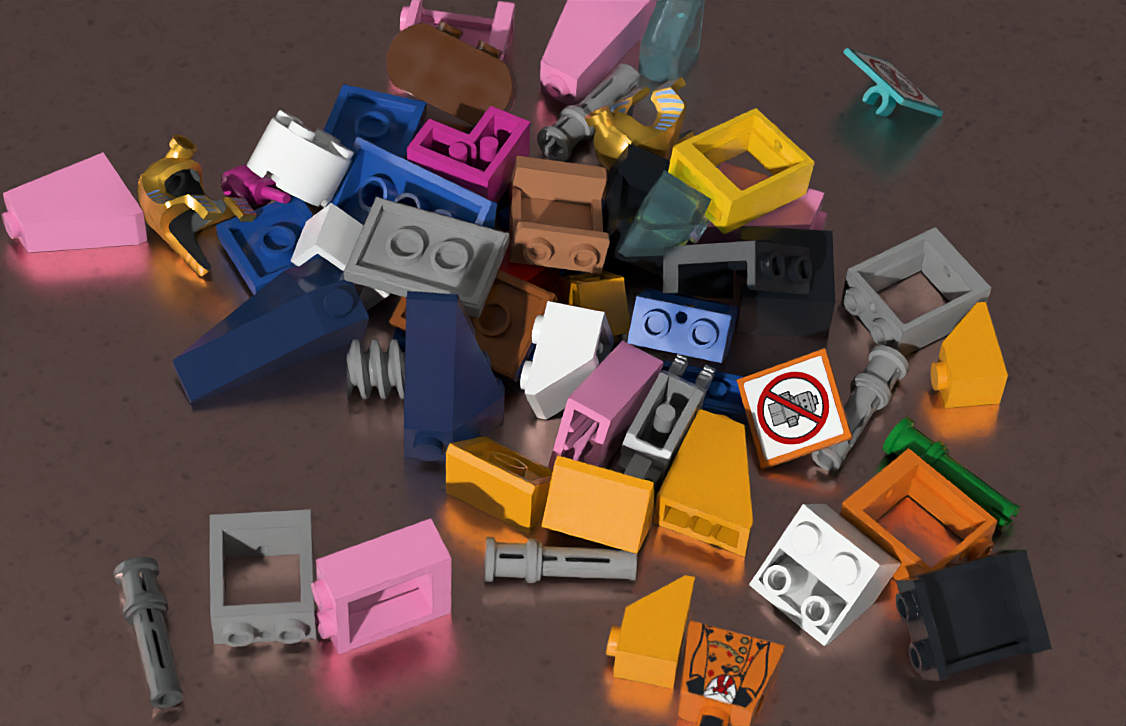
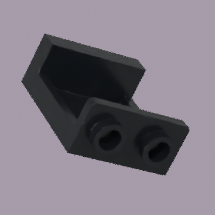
(627, 186)
(709, 268)
(972, 614)

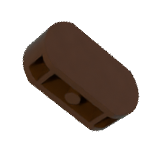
(450, 72)

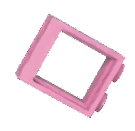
(382, 586)

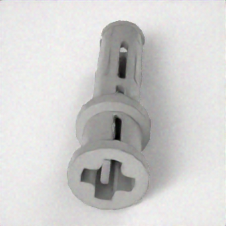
(571, 127)
(868, 393)
(533, 560)

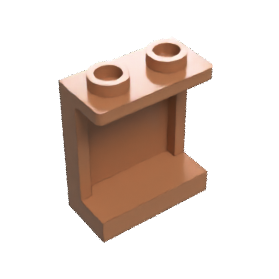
(557, 215)

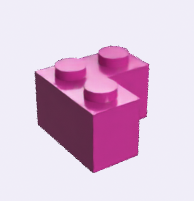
(474, 160)

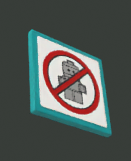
(891, 86)

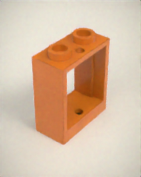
(952, 507)

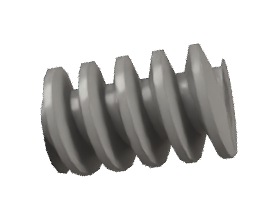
(375, 369)

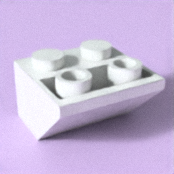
(567, 351)
(824, 572)

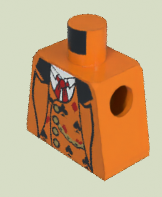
(726, 676)

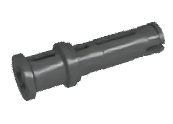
(146, 612)

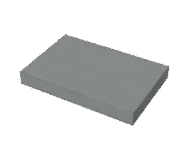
(426, 252)

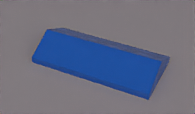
(388, 176)

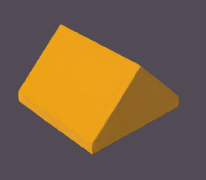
(498, 481)
(599, 505)

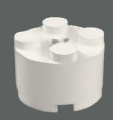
(301, 160)

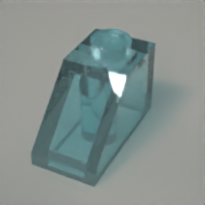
(671, 40)
(665, 218)

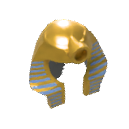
(618, 128)
(177, 205)

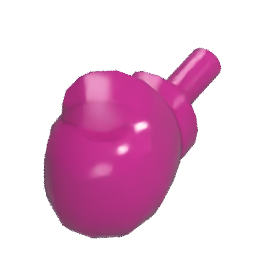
(244, 183)

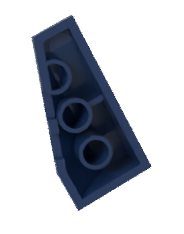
(281, 325)
(447, 378)

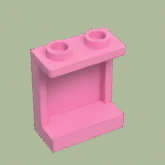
(495, 32)

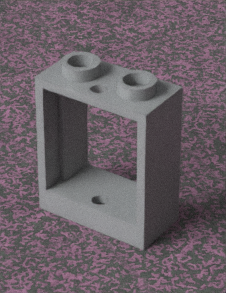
(941, 265)
(254, 536)

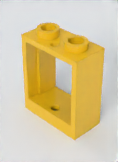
(730, 208)

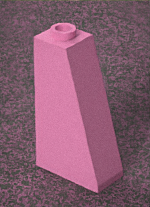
(589, 44)

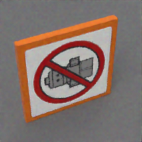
(794, 409)

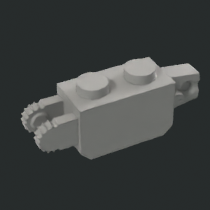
(663, 422)

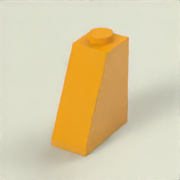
(709, 485)

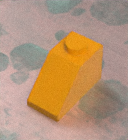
(601, 293)
(970, 363)
(652, 635)

